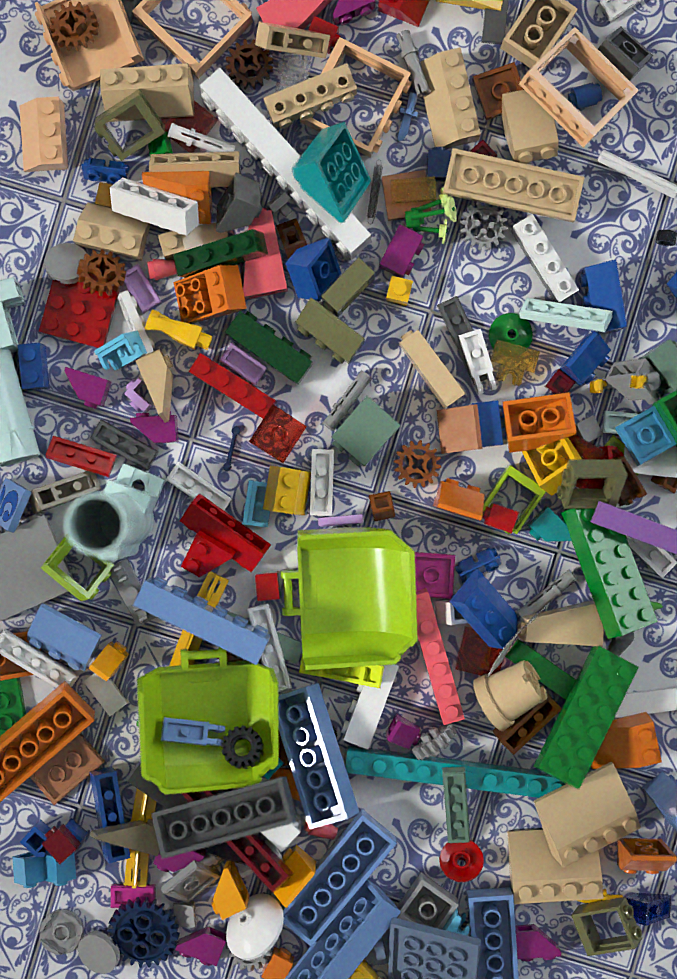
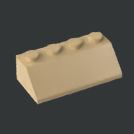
(164, 86)
(450, 101)

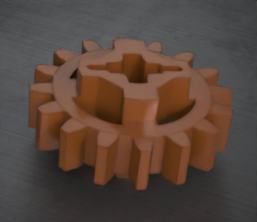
(65, 24)
(112, 271)
(409, 470)

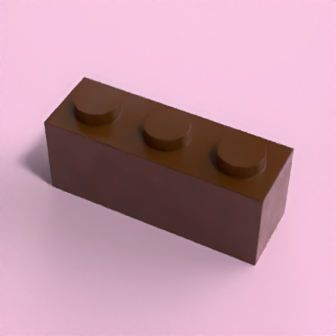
(527, 725)

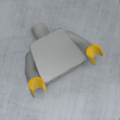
(632, 379)

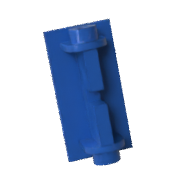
(95, 170)
(486, 562)

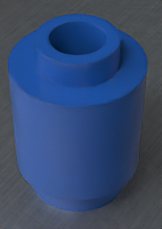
(585, 95)

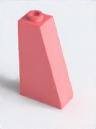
(291, 12)
(265, 274)

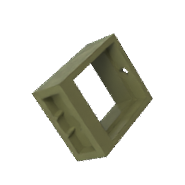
(138, 99)
(348, 287)
(588, 498)
(589, 935)

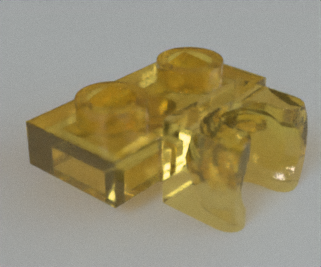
(514, 360)

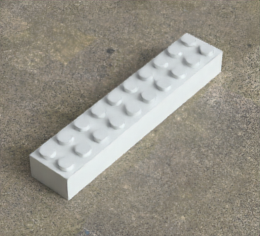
(277, 159)

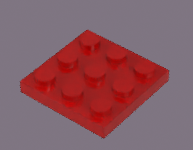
(78, 314)

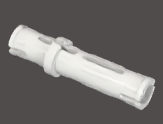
(175, 132)

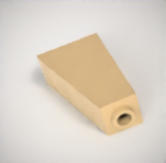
(431, 368)
(565, 625)

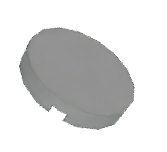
(62, 262)
(61, 931)
(98, 952)

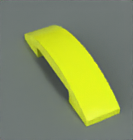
(363, 675)

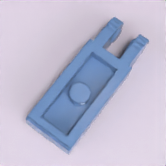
(190, 732)

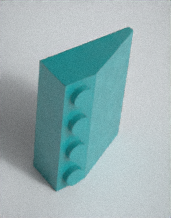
(333, 171)

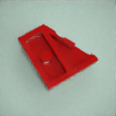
(206, 555)

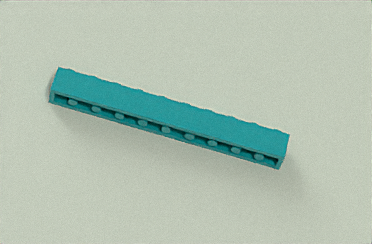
(429, 770)

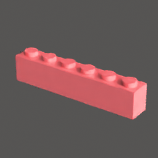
(436, 660)

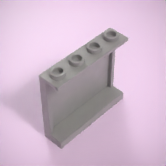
(21, 556)

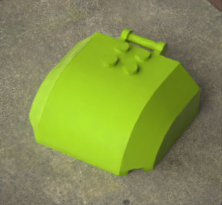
(353, 597)
(212, 693)

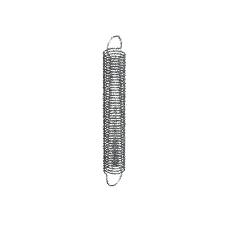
(379, 172)

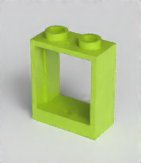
(526, 483)
(51, 568)

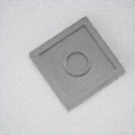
(190, 881)

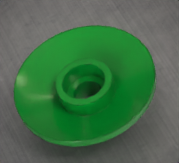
(511, 321)

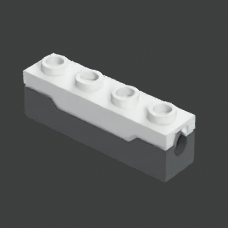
(544, 259)

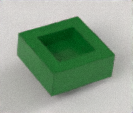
(160, 145)

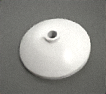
(255, 928)

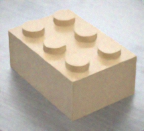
(538, 30)

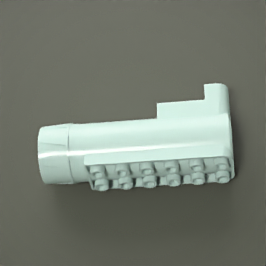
(16, 428)
(116, 519)

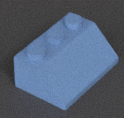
(63, 637)

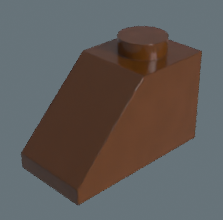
(291, 236)

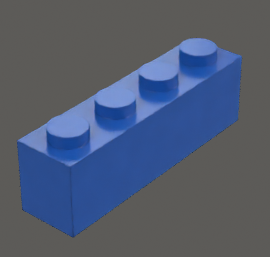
(108, 809)

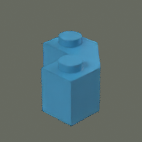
(31, 870)

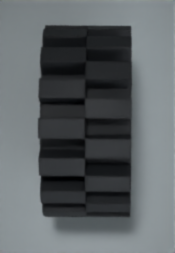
(229, 747)

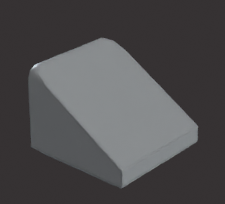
(588, 429)
(185, 914)

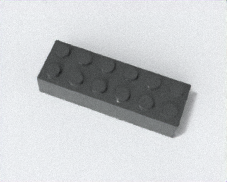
(224, 817)

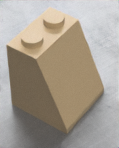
(528, 128)

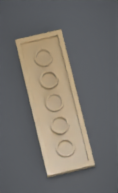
(513, 185)

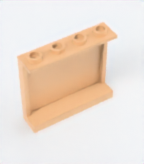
(112, 47)

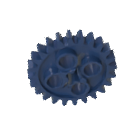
(144, 932)

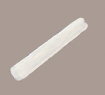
(638, 173)

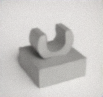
(279, 203)

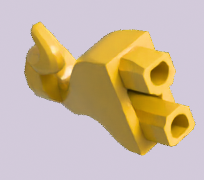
(182, 332)

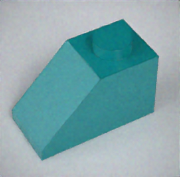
(548, 527)

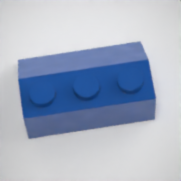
(604, 292)
(486, 611)

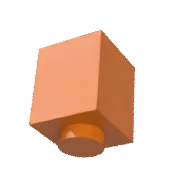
(278, 964)

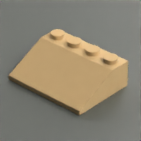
(587, 817)
(541, 878)

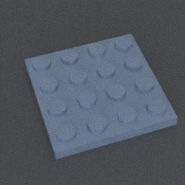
(430, 952)

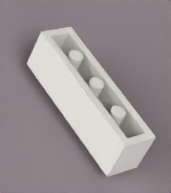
(154, 206)
(368, 709)

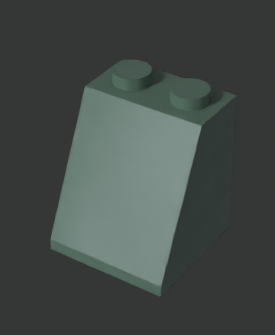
(365, 432)

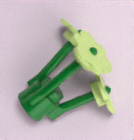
(415, 217)

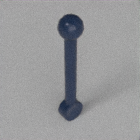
(236, 431)

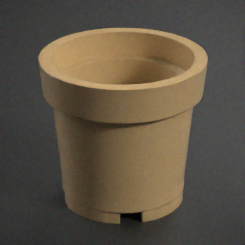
(509, 693)

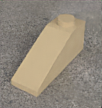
(292, 40)
(174, 242)
(158, 380)

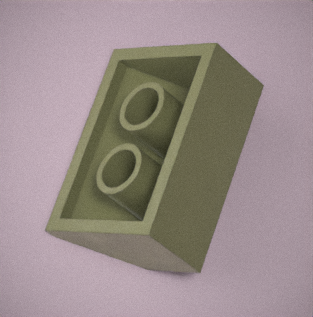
(329, 331)

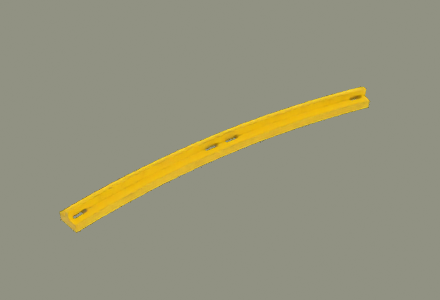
(144, 804)

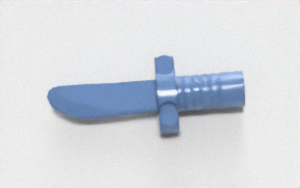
(408, 114)

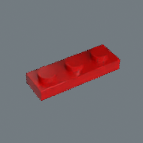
(81, 456)

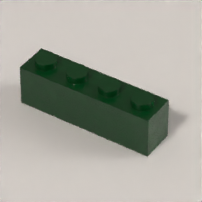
(226, 251)
(268, 347)

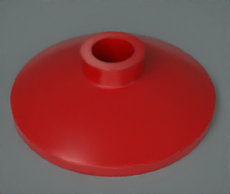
(469, 852)

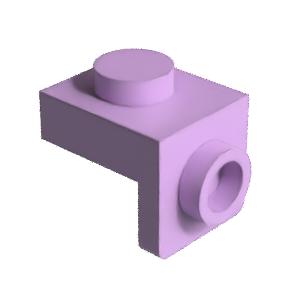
(137, 400)

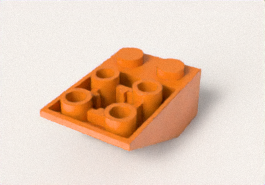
(210, 294)

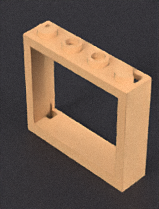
(142, 15)
(403, 76)
(558, 106)

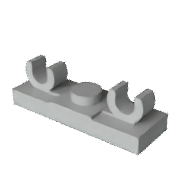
(129, 588)

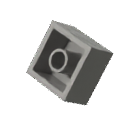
(427, 903)

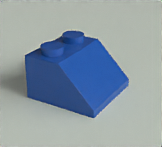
(313, 269)
(586, 358)

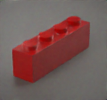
(232, 385)
(218, 524)

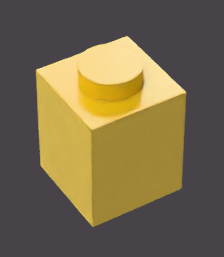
(399, 290)

